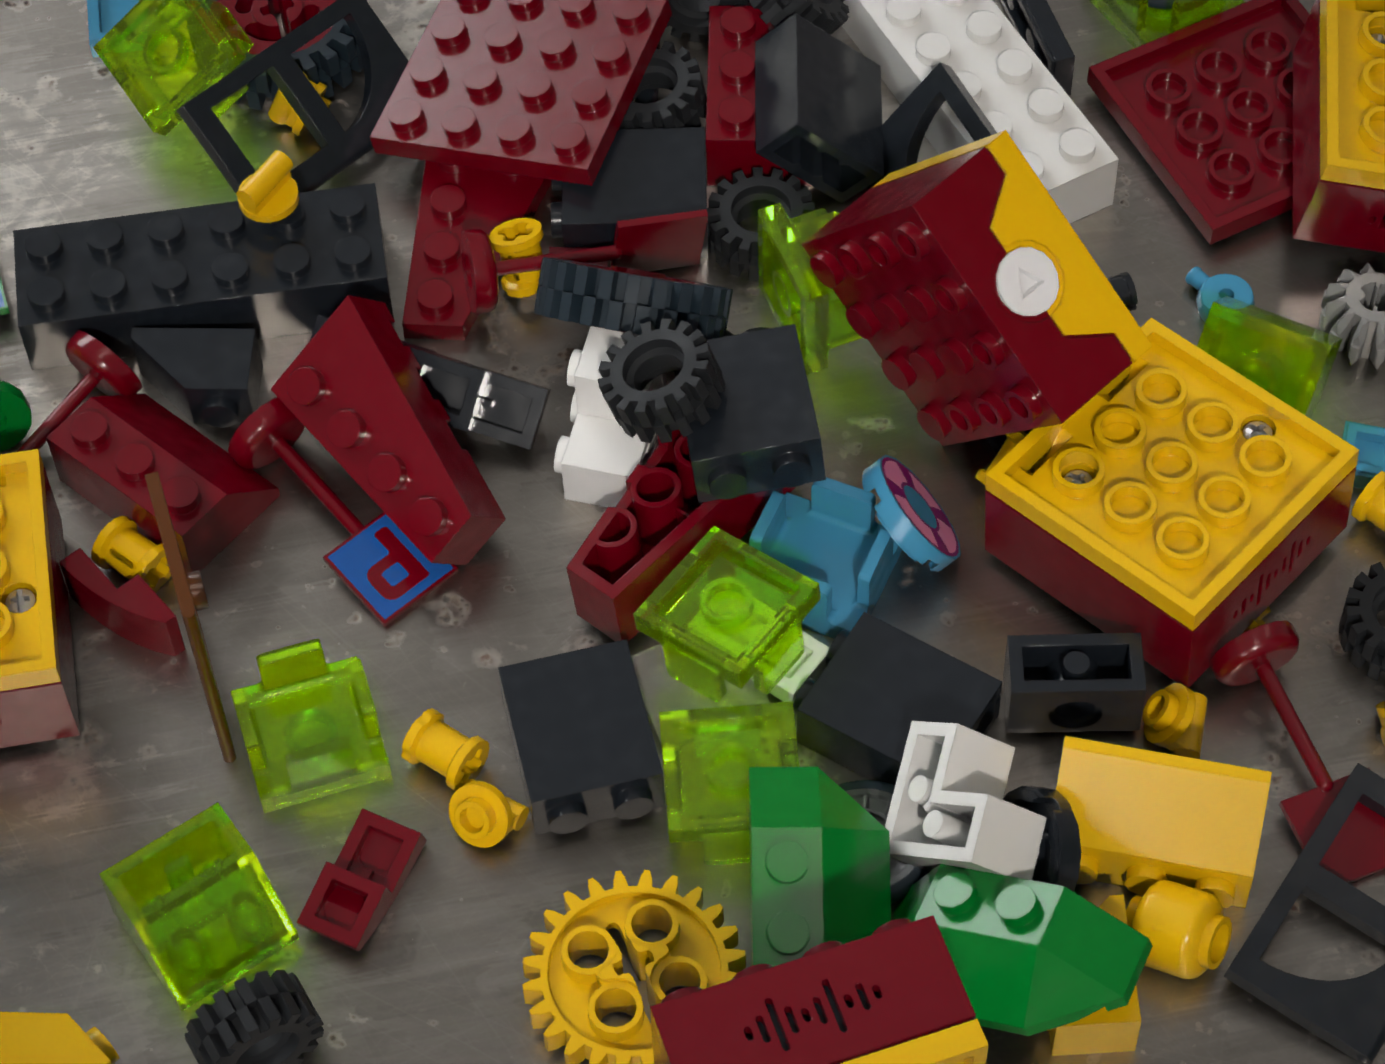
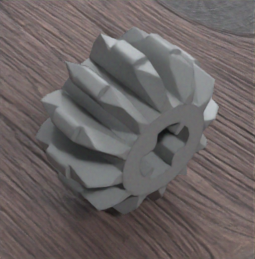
(1357, 314)

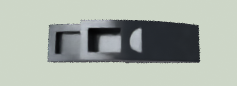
(479, 397)

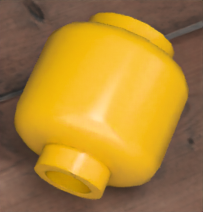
(1183, 927)

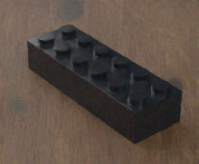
(197, 271)

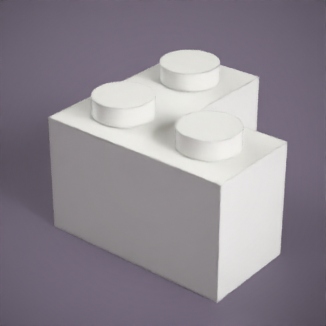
(598, 452)
(953, 805)

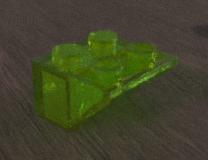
(198, 906)

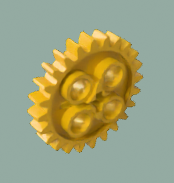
(576, 999)

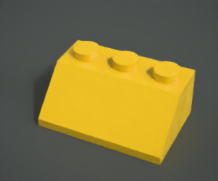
(1164, 818)

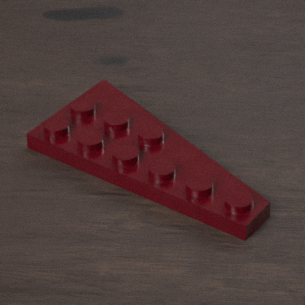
(450, 202)

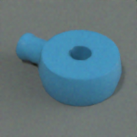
(1217, 287)

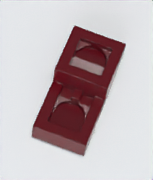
(128, 611)
(363, 881)

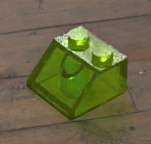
(1271, 351)

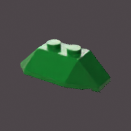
(812, 864)
(1028, 947)

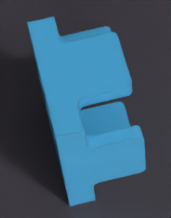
(833, 544)

